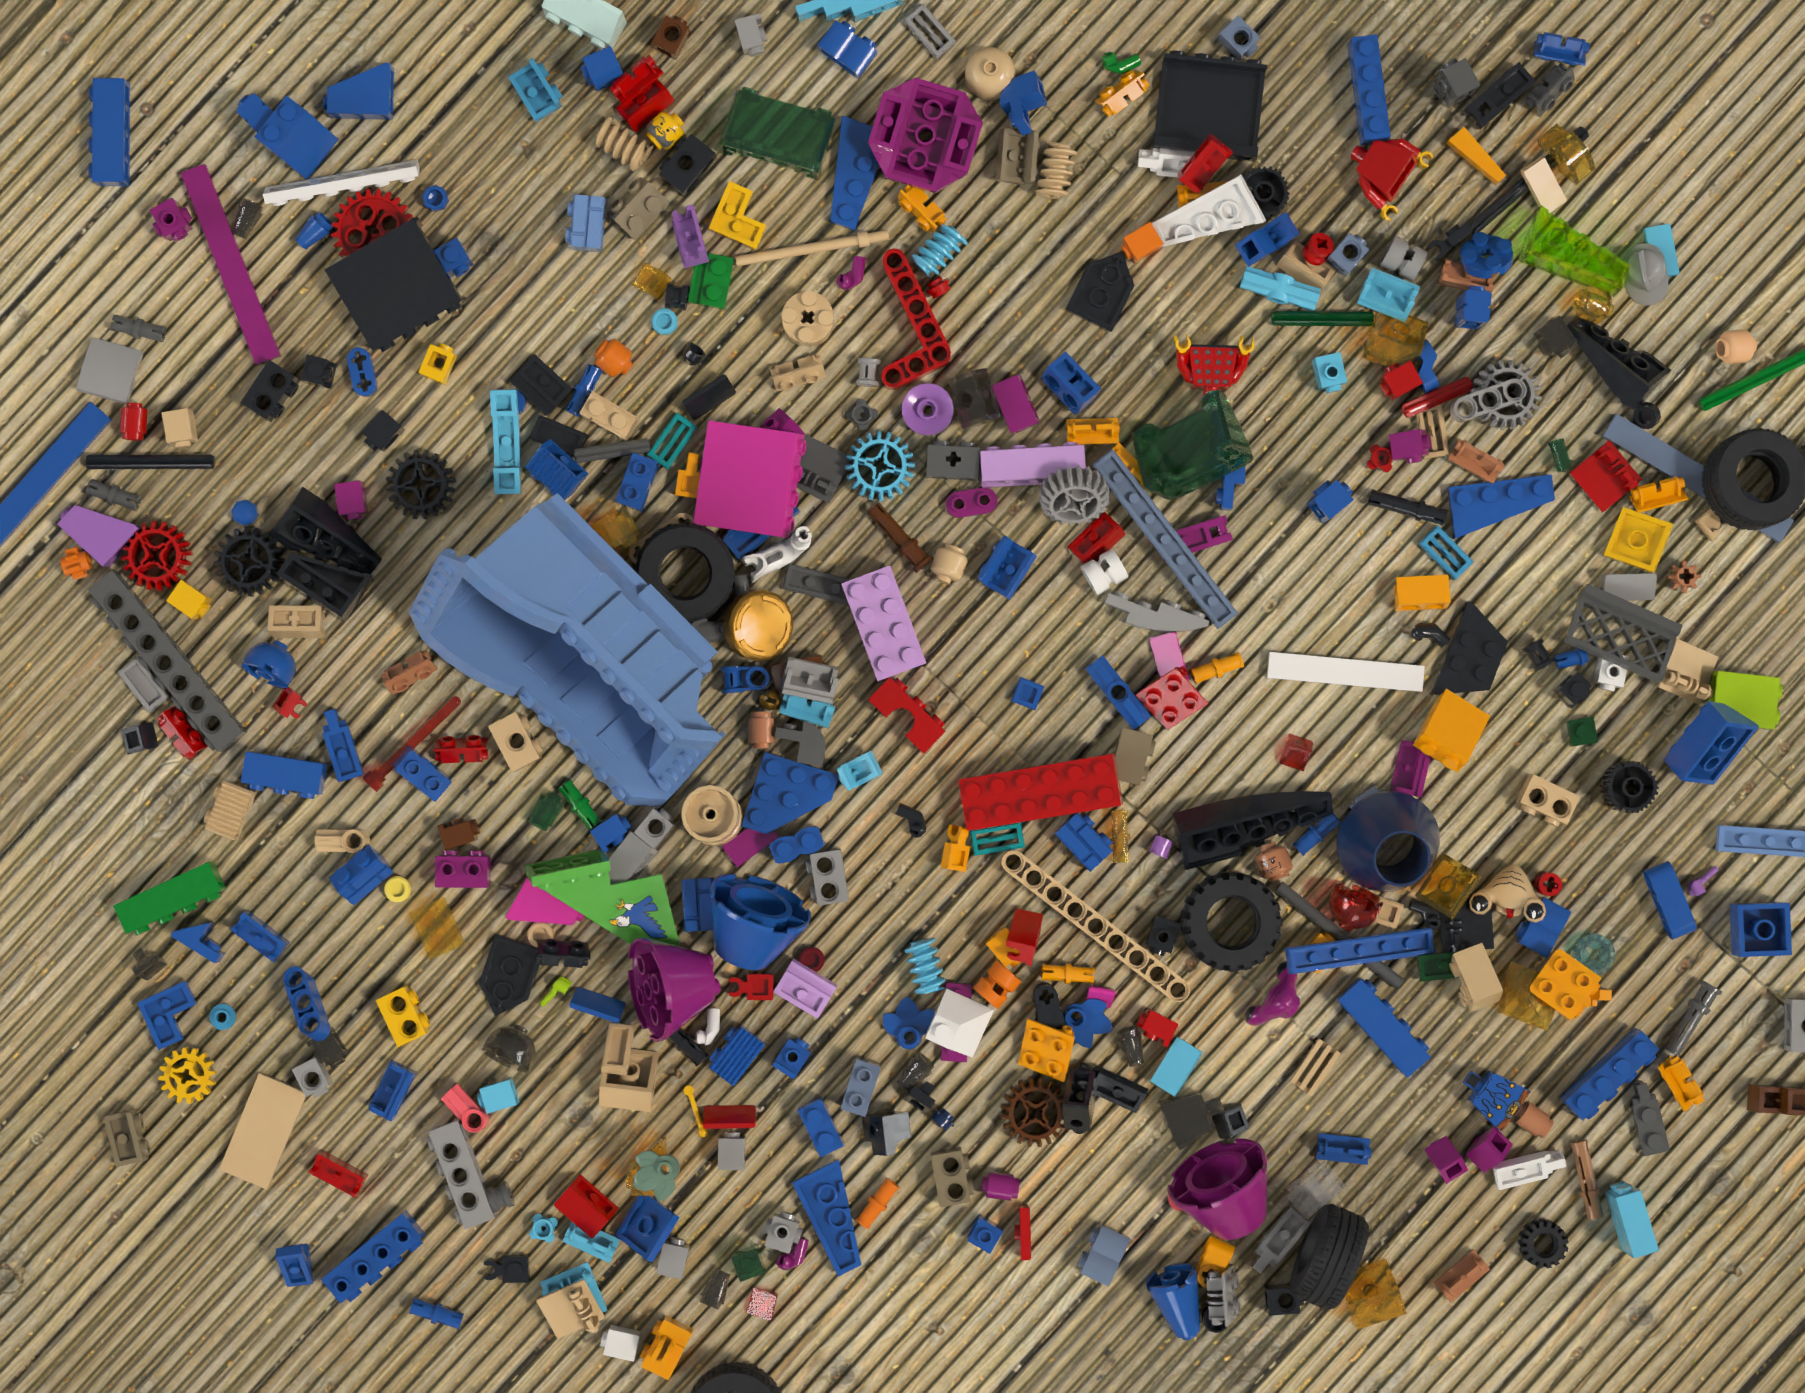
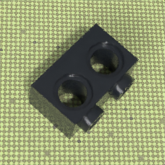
(264, 387)

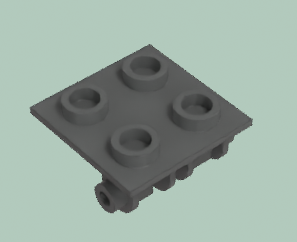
(822, 469)

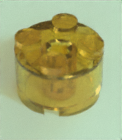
(617, 528)

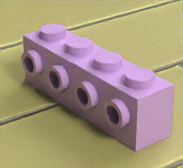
(1027, 465)

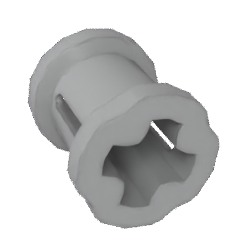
(868, 372)

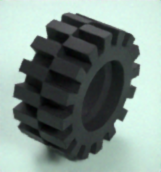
(1554, 1254)

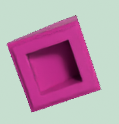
(1102, 993)

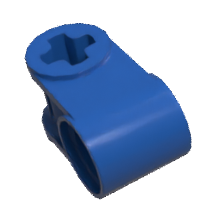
(742, 679)

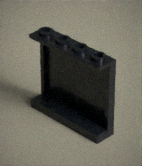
(1208, 98)
(394, 285)

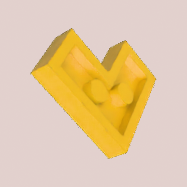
(730, 217)

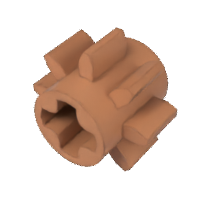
(1677, 582)

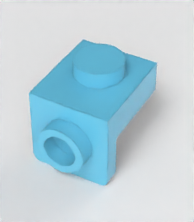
(859, 771)

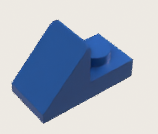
(194, 939)
(295, 1264)

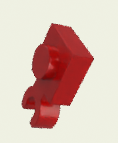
(757, 986)

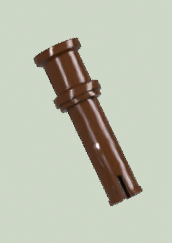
(907, 546)

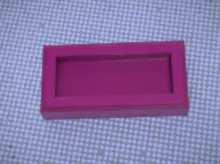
(747, 845)

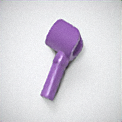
(1696, 886)

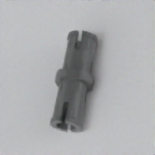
(138, 328)
(113, 495)

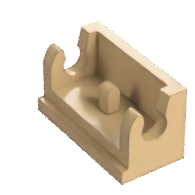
(296, 621)

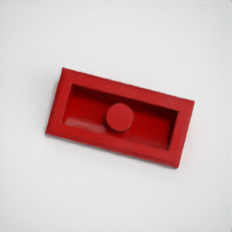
(645, 105)
(1096, 539)
(729, 1116)

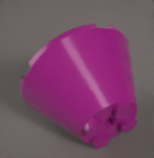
(669, 985)

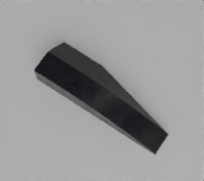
(1230, 825)

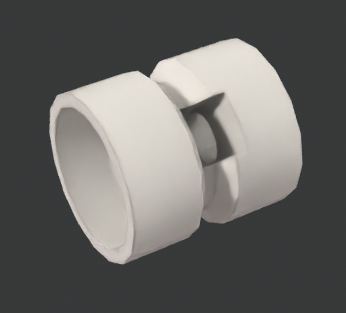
(1104, 571)

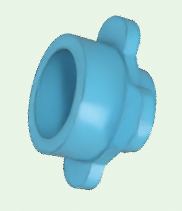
(538, 1233)

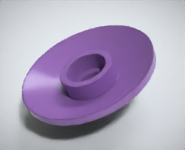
(932, 396)

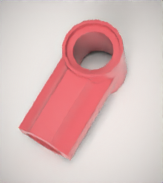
(463, 1106)

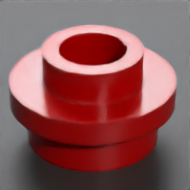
(938, 287)

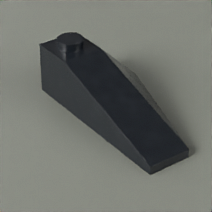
(1624, 370)
(317, 529)

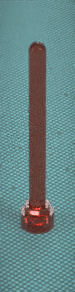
(377, 777)

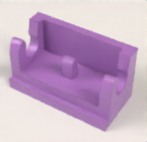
(689, 238)

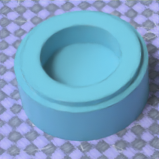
(664, 321)

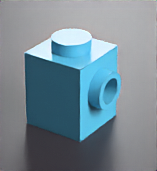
(1329, 372)

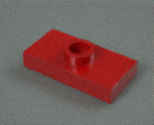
(1023, 1232)

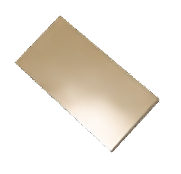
(263, 1131)

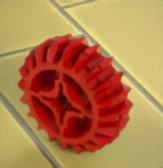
(165, 549)

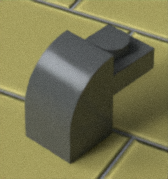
(811, 740)

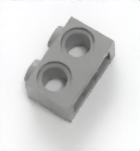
(835, 876)

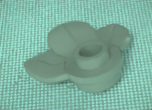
(653, 1176)

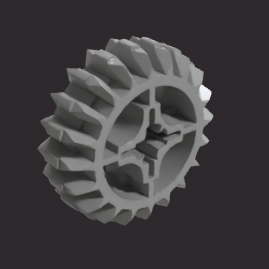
(1524, 410)
(1074, 495)

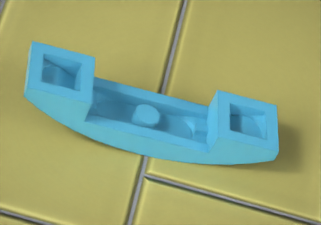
(506, 441)

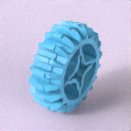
(901, 472)

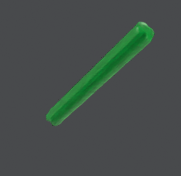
(1752, 381)

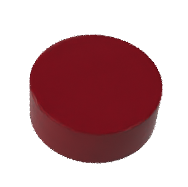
(812, 958)

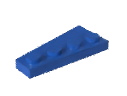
(854, 173)
(1487, 503)
(829, 1212)

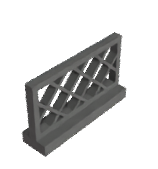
(1624, 613)

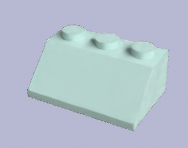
(589, 18)

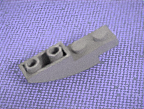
(1165, 619)

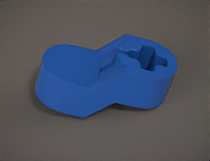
(1425, 370)

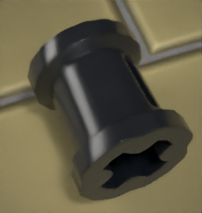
(1530, 650)

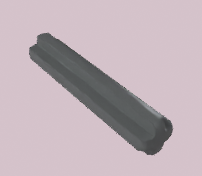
(611, 450)

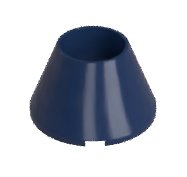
(1373, 822)

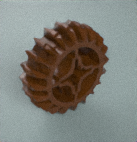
(1026, 1120)

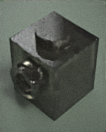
(1555, 338)

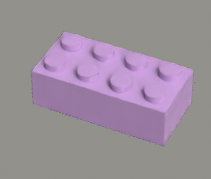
(883, 623)

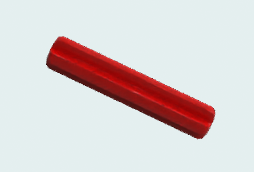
(1437, 397)

